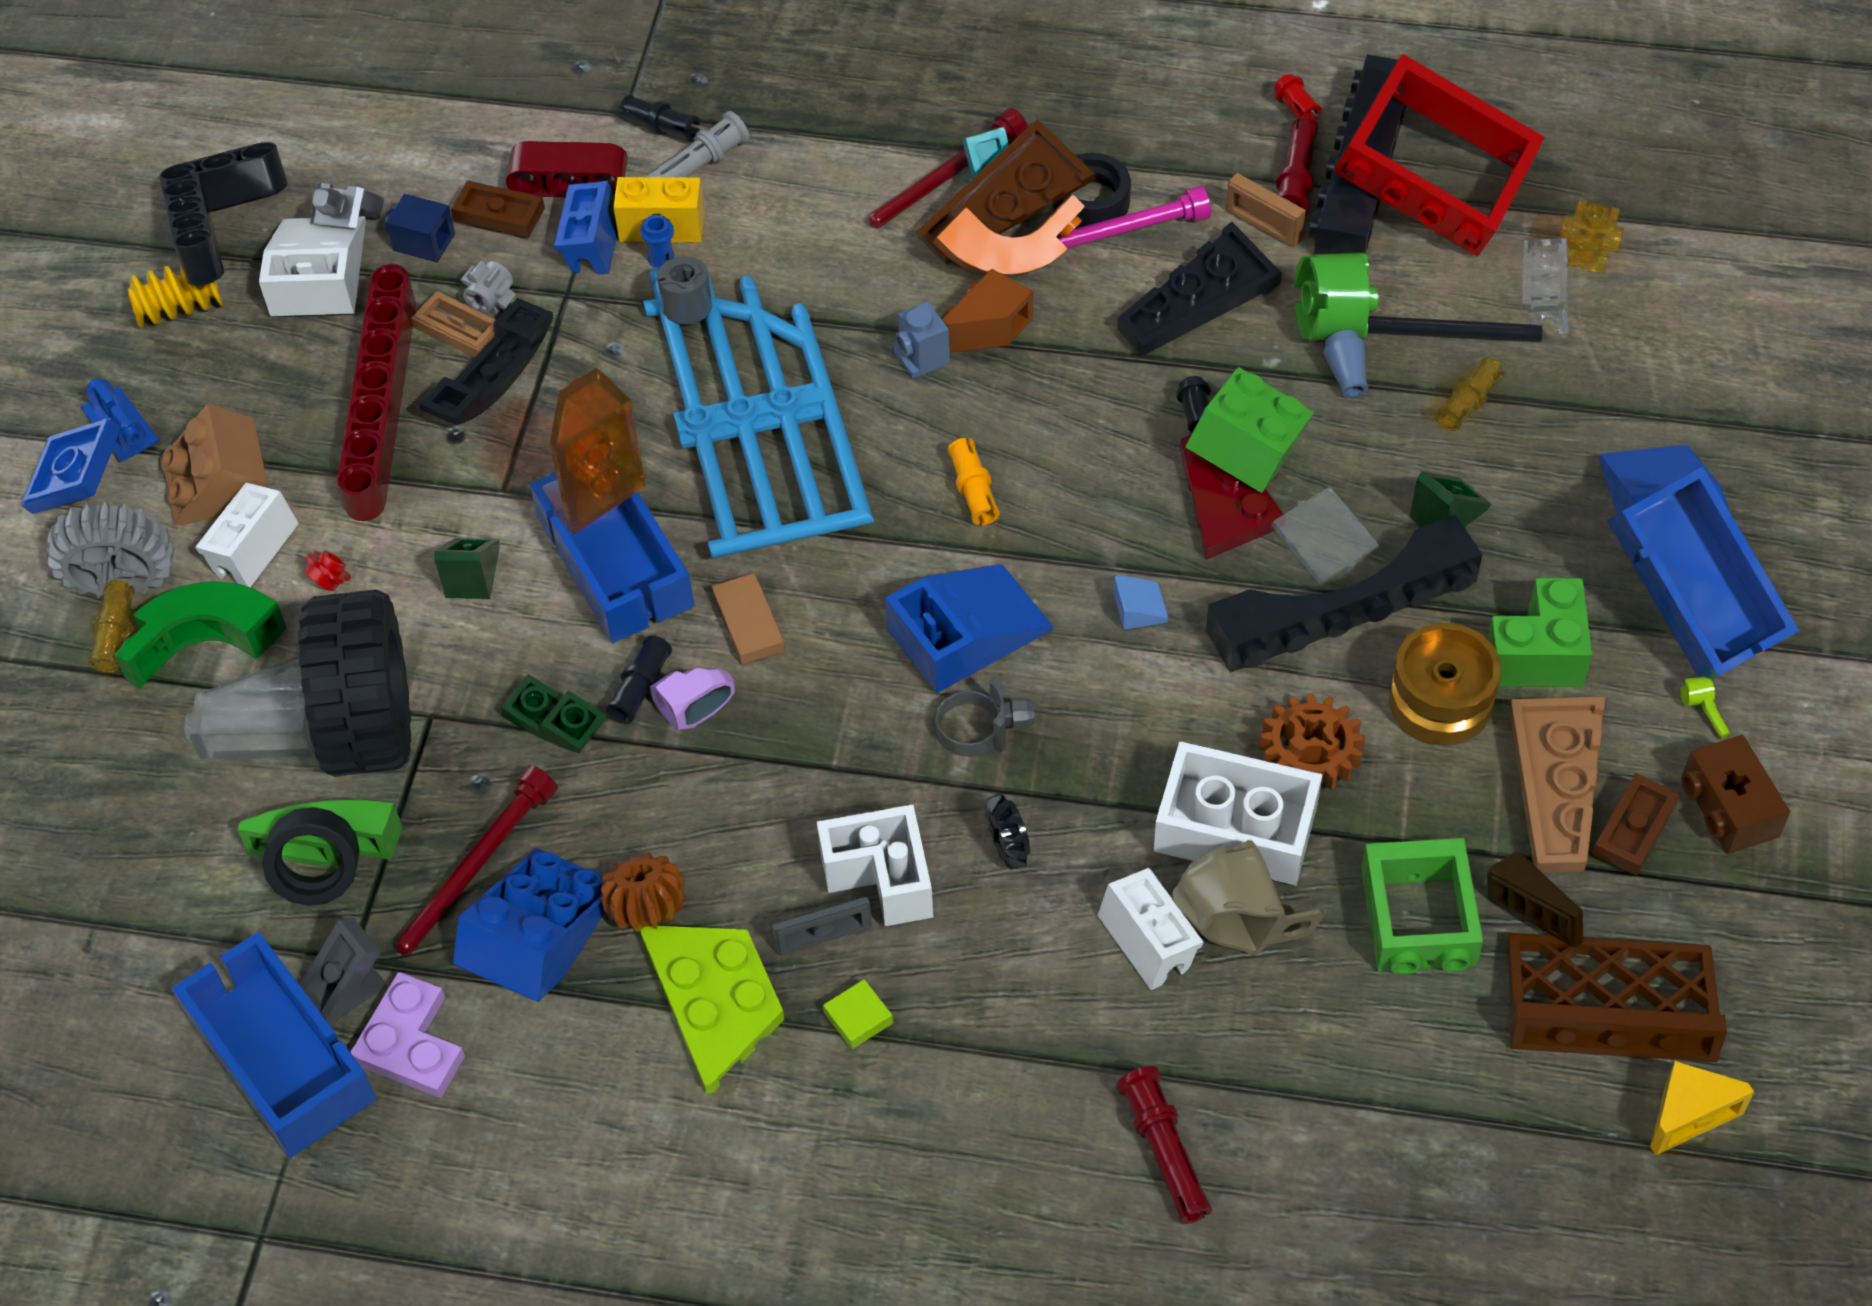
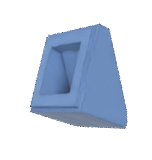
(1138, 602)

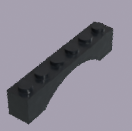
(1264, 625)

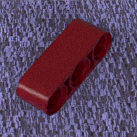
(551, 167)

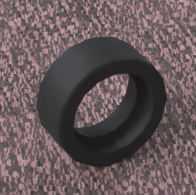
(1112, 174)
(306, 889)

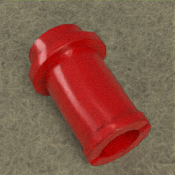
(1291, 91)

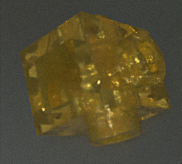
(1591, 235)

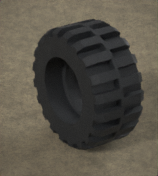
(354, 683)

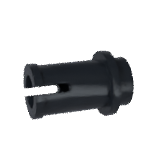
(1194, 395)

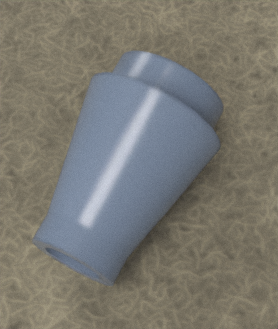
(1347, 361)

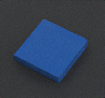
(71, 465)

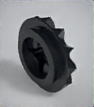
(1007, 831)

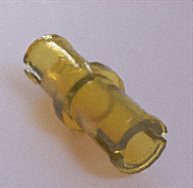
(1469, 394)
(111, 626)

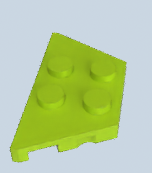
(714, 993)

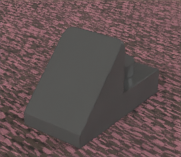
(343, 971)

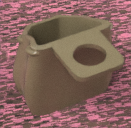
(1236, 902)

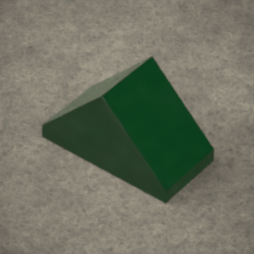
(1444, 496)
(467, 567)

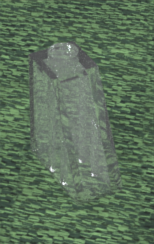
(252, 717)

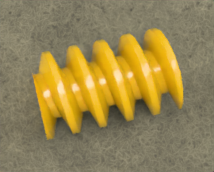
(168, 295)

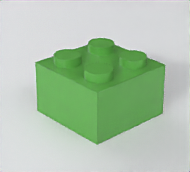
(1249, 429)

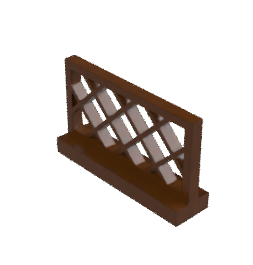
(1615, 1026)

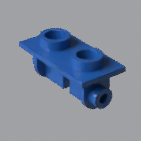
(114, 404)

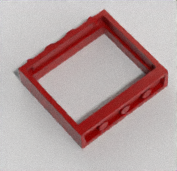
(1465, 117)

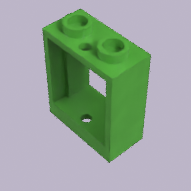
(1421, 863)

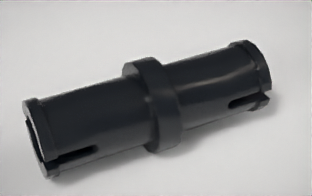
(659, 117)
(638, 679)

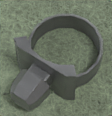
(344, 206)
(1017, 713)

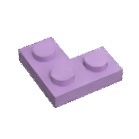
(397, 1041)

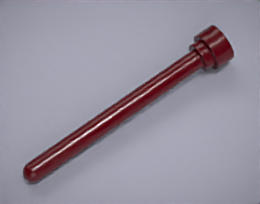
(1014, 126)
(532, 789)

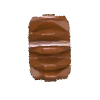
(642, 892)

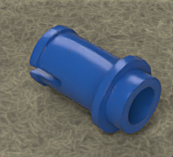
(658, 234)

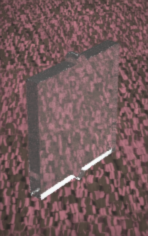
(1325, 535)

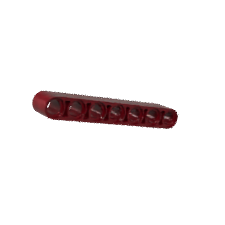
(376, 393)

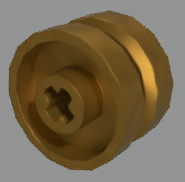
(1444, 683)

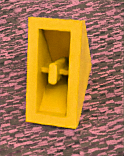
(1696, 1103)

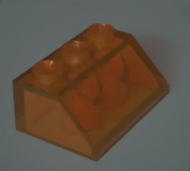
(594, 449)

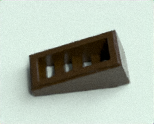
(1534, 898)

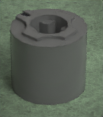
(684, 290)

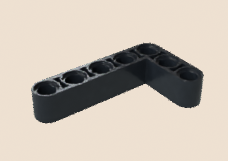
(210, 184)

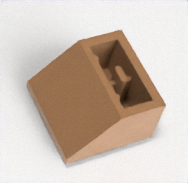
(211, 464)

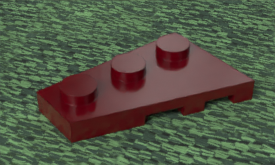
(1225, 506)

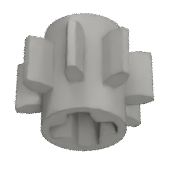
(488, 287)

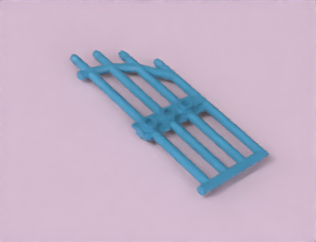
(746, 416)

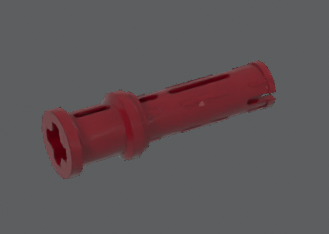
(1295, 179)
(1157, 1123)

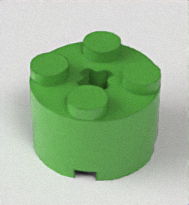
(1334, 295)

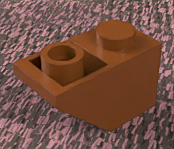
(989, 314)

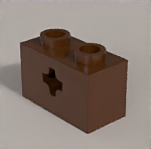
(1734, 794)

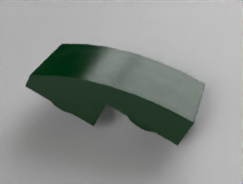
(552, 717)

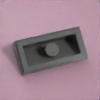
(821, 925)

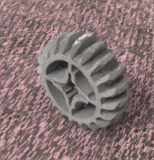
(109, 545)

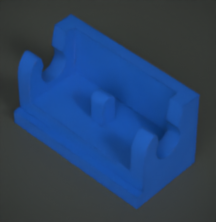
(588, 226)

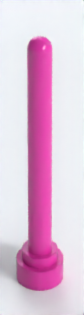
(1191, 205)

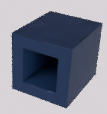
(420, 227)

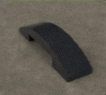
(494, 369)

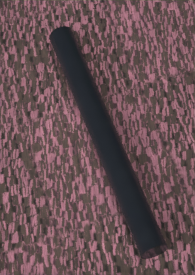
(1455, 328)

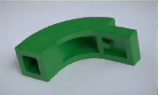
(195, 615)

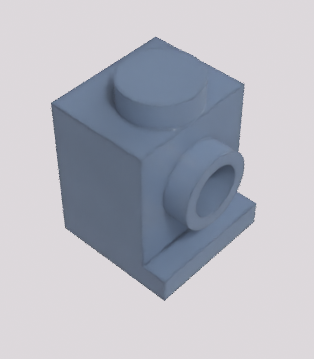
(921, 340)

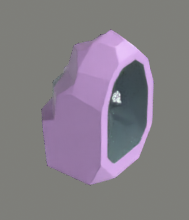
(692, 695)

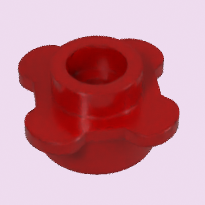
(326, 570)

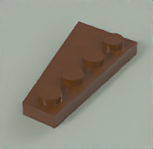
(1014, 185)

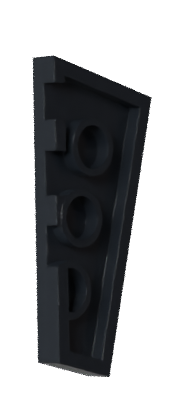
(1208, 286)

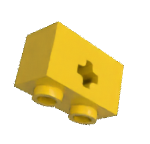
(672, 197)

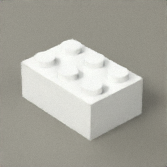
(1232, 799)

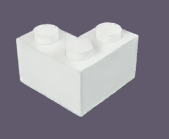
(879, 851)

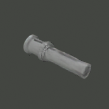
(706, 148)

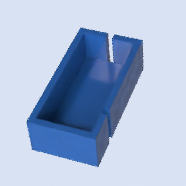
(618, 562)
(1703, 575)
(275, 1045)

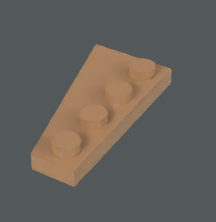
(1557, 772)

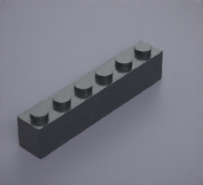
(1347, 209)

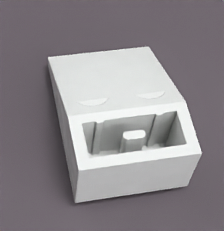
(312, 268)

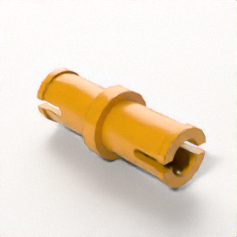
(973, 481)

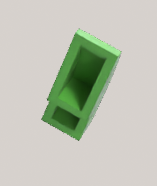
(373, 822)

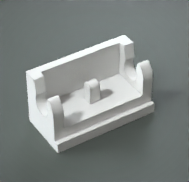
(248, 533)
(1149, 927)

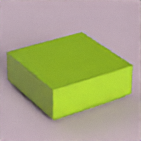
(858, 1014)

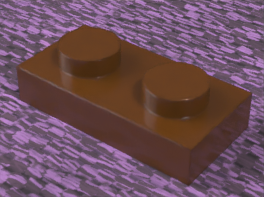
(498, 208)
(1636, 824)

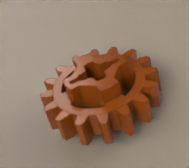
(1312, 739)

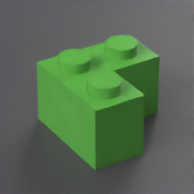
(1550, 643)

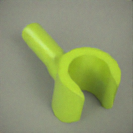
(1702, 692)

